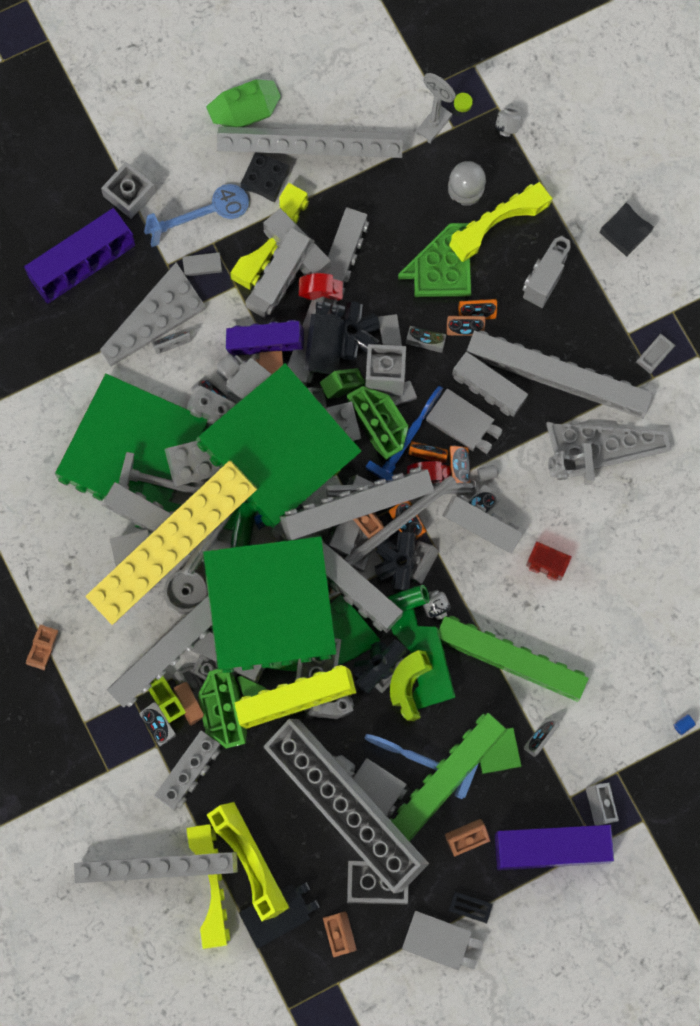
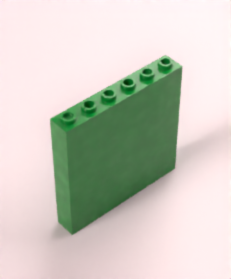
(121, 422)
(279, 443)
(269, 604)

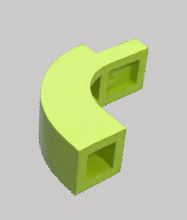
(402, 683)
(166, 699)

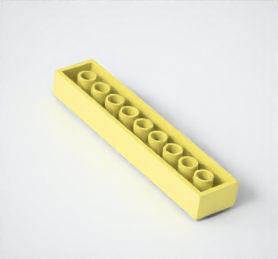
(171, 542)

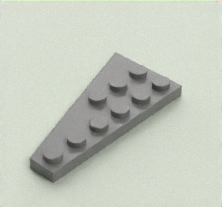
(161, 311)
(607, 444)

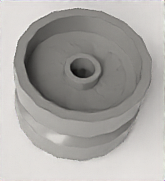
(184, 603)

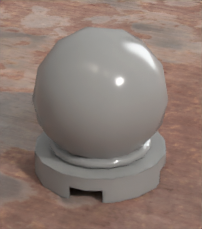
(466, 183)

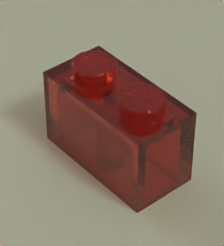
(548, 561)

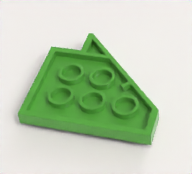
(439, 269)

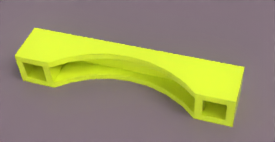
(530, 202)
(249, 267)
(265, 891)
(213, 928)

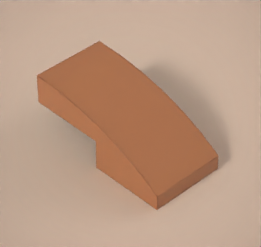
(42, 647)

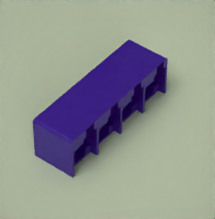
(80, 255)
(554, 847)

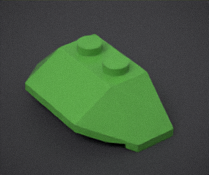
(244, 104)
(379, 420)
(219, 710)

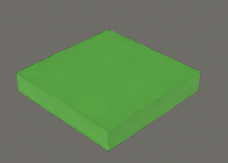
(503, 755)

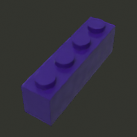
(265, 338)

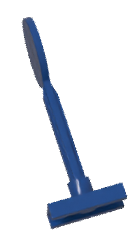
(386, 471)

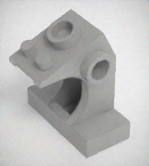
(583, 465)
(336, 710)

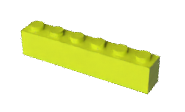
(295, 697)

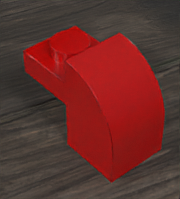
(320, 285)
(436, 470)

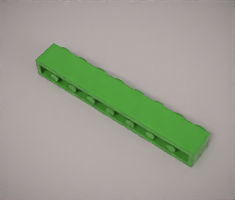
(512, 659)
(448, 776)

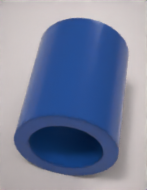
(684, 724)

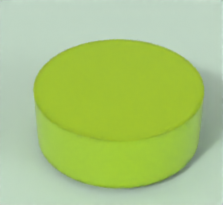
(463, 102)

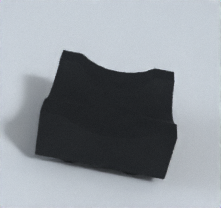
(265, 176)
(626, 229)

